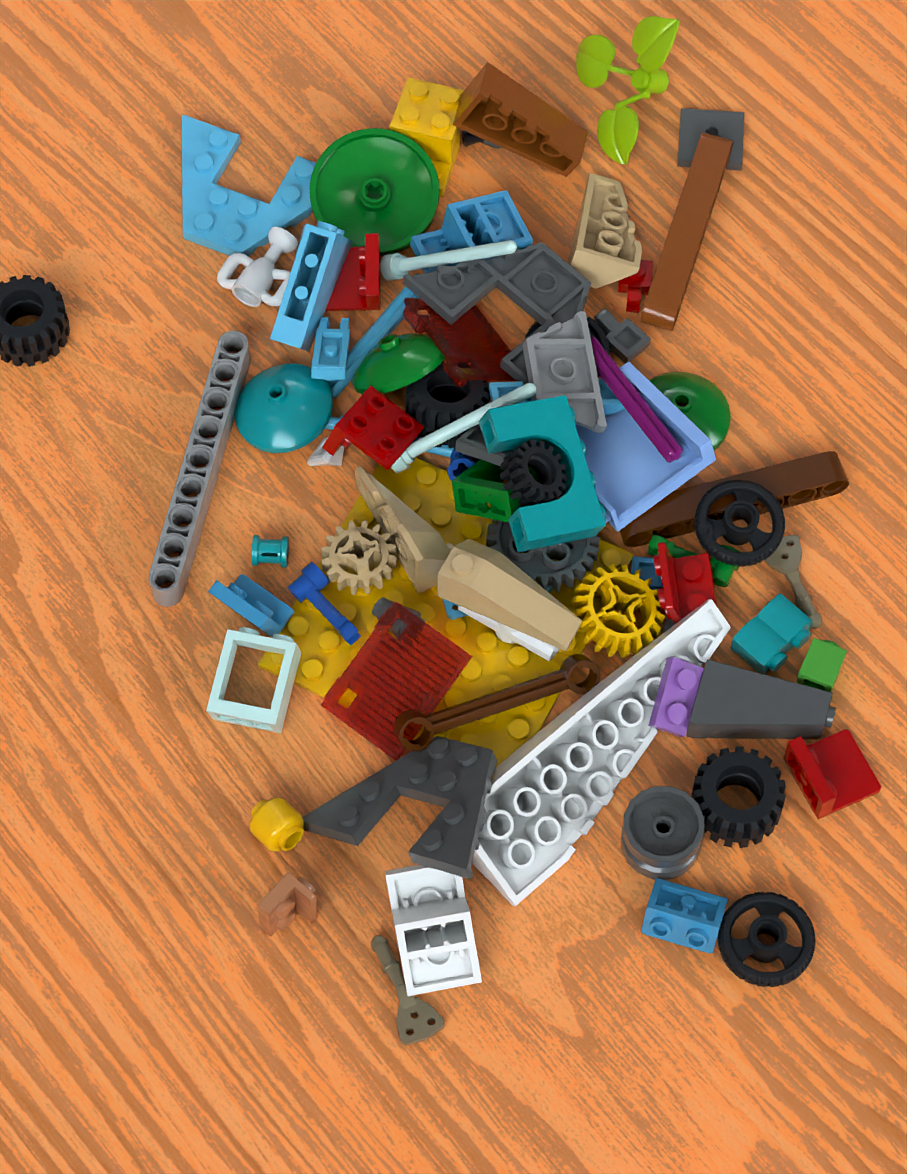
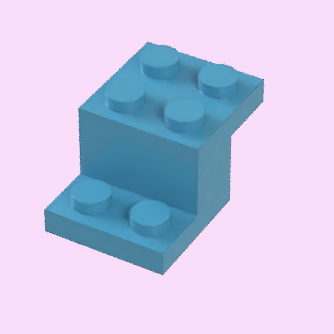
(475, 223)

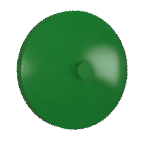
(375, 186)

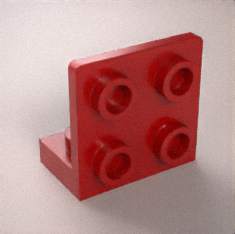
(359, 279)
(375, 428)
(685, 582)
(831, 772)

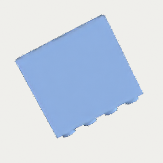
(629, 467)

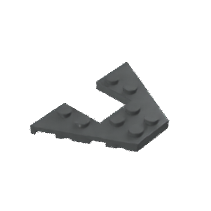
(530, 277)
(442, 774)

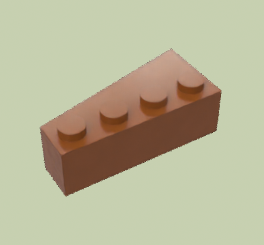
(519, 121)

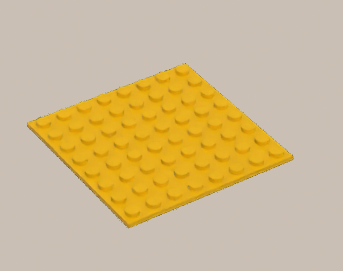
(493, 663)

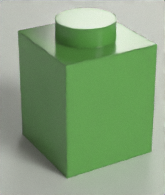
(821, 665)

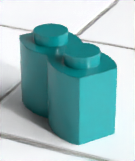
(772, 634)

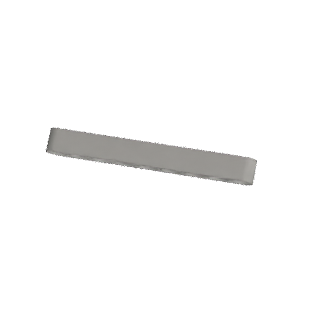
(199, 480)

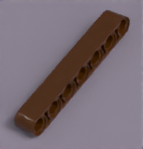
(789, 482)

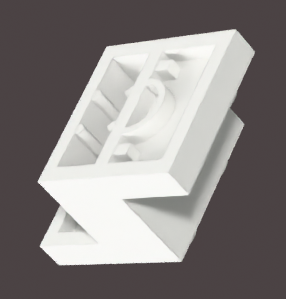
(432, 929)

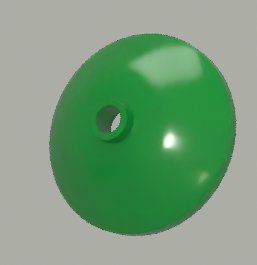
(397, 362)
(703, 400)

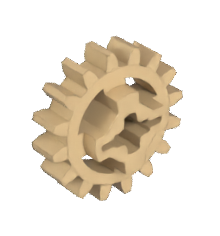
(374, 550)

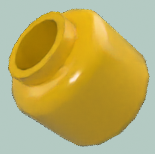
(276, 824)

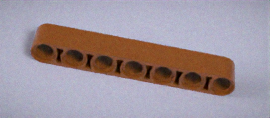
(686, 232)

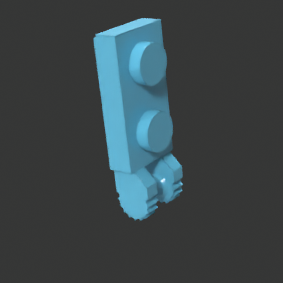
(331, 351)

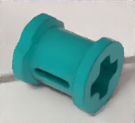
(270, 551)

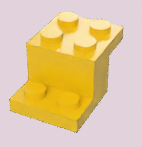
(427, 118)

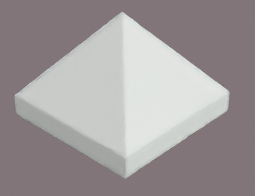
(323, 458)

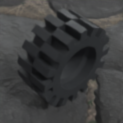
(543, 463)

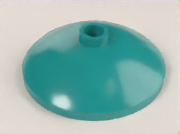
(287, 420)

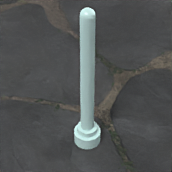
(396, 265)
(459, 426)

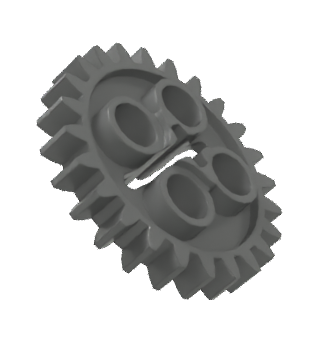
(573, 557)

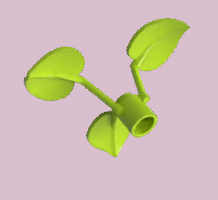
(652, 42)

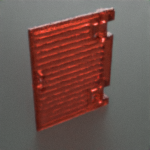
(466, 340)
(395, 678)

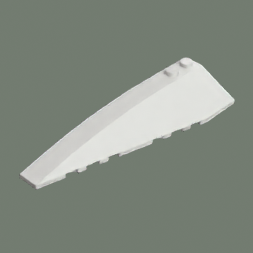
(571, 767)

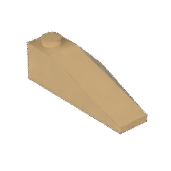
(604, 236)
(417, 543)
(501, 591)

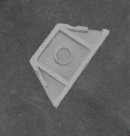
(564, 364)

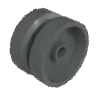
(662, 832)

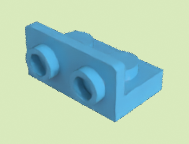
(254, 604)
(683, 915)

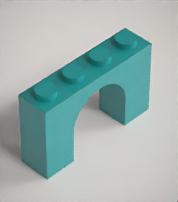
(577, 511)

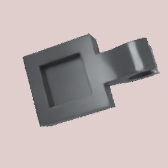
(624, 338)

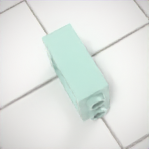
(248, 715)

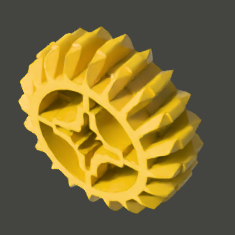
(609, 585)

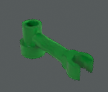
(721, 571)

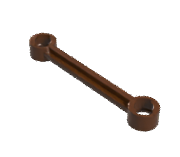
(496, 702)

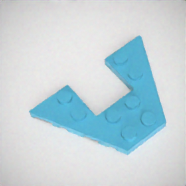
(226, 218)

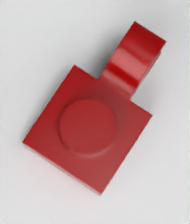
(636, 285)

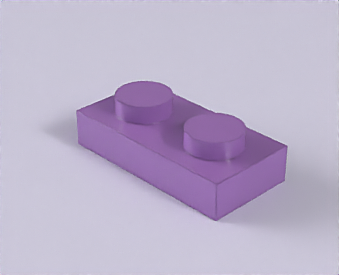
(676, 696)

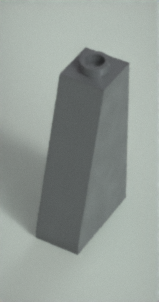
(756, 706)

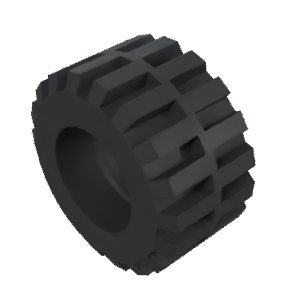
(43, 336)
(438, 401)
(742, 770)

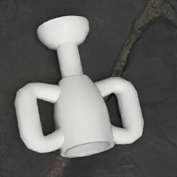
(258, 276)

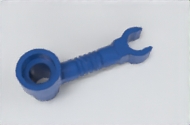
(309, 587)

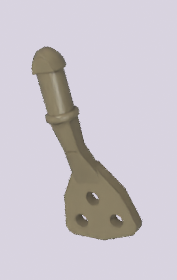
(789, 568)
(408, 1004)

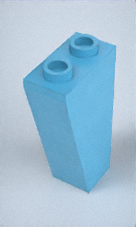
(310, 284)

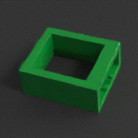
(482, 485)

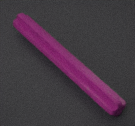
(635, 404)

